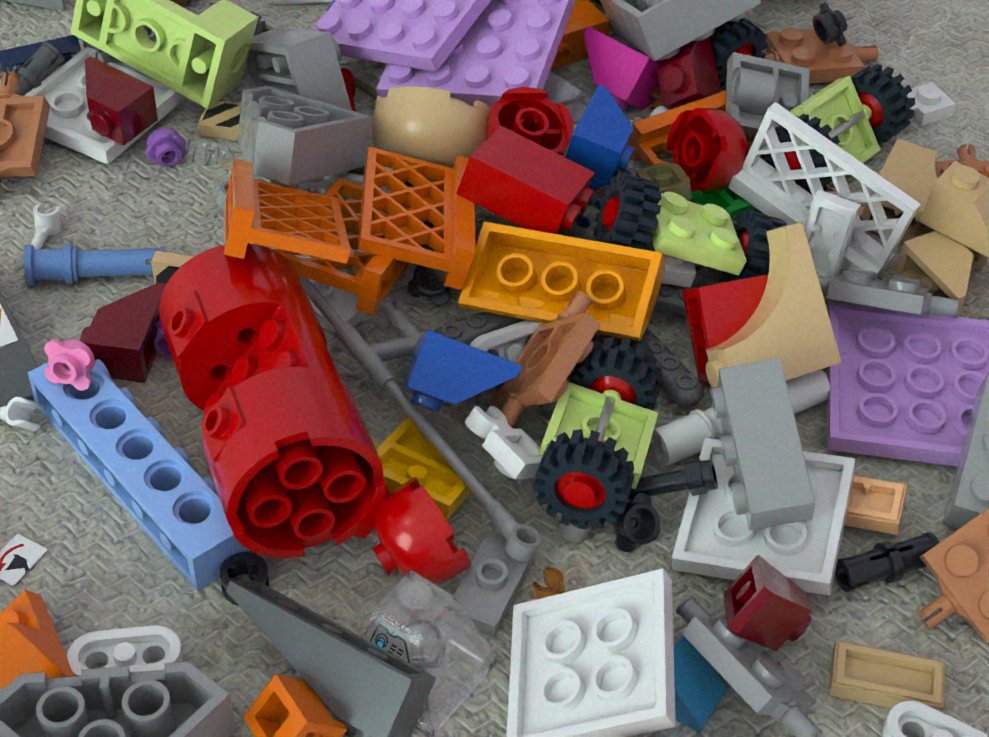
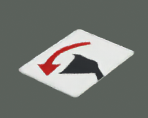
(19, 558)

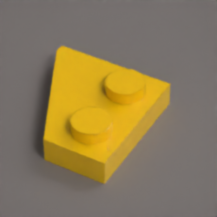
(411, 455)

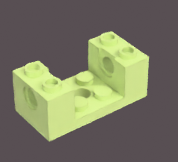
(193, 53)

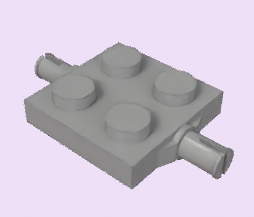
(897, 294)
(750, 670)

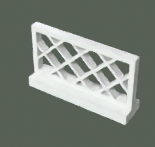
(780, 197)

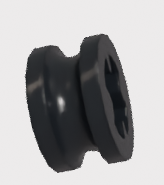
(240, 564)

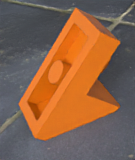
(29, 641)

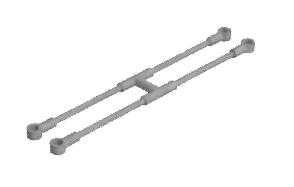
(521, 539)

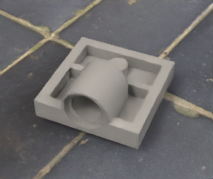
(758, 83)

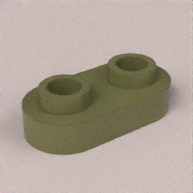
(669, 177)

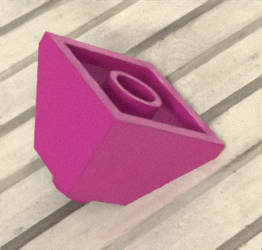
(621, 70)

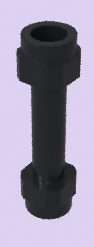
(697, 477)

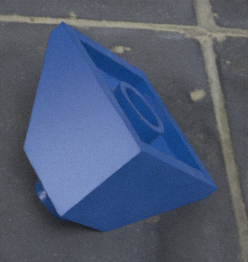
(602, 139)
(451, 371)

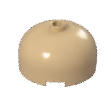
(428, 124)

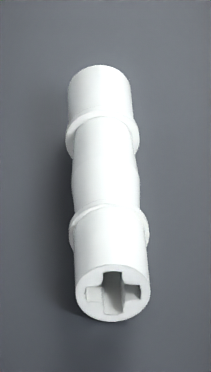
(686, 435)

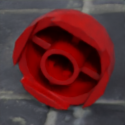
(533, 117)
(708, 147)
(417, 536)

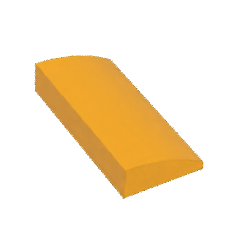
(538, 272)

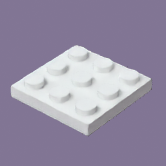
(69, 111)
(719, 541)
(594, 661)

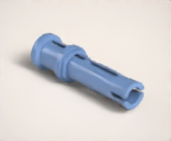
(72, 264)

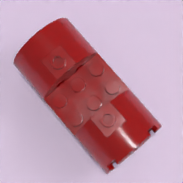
(276, 415)

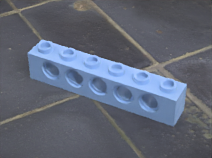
(142, 471)

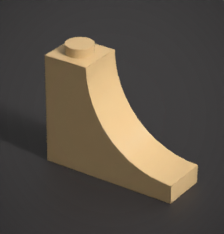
(914, 173)
(789, 318)

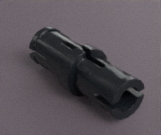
(884, 563)

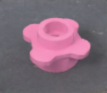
(69, 363)

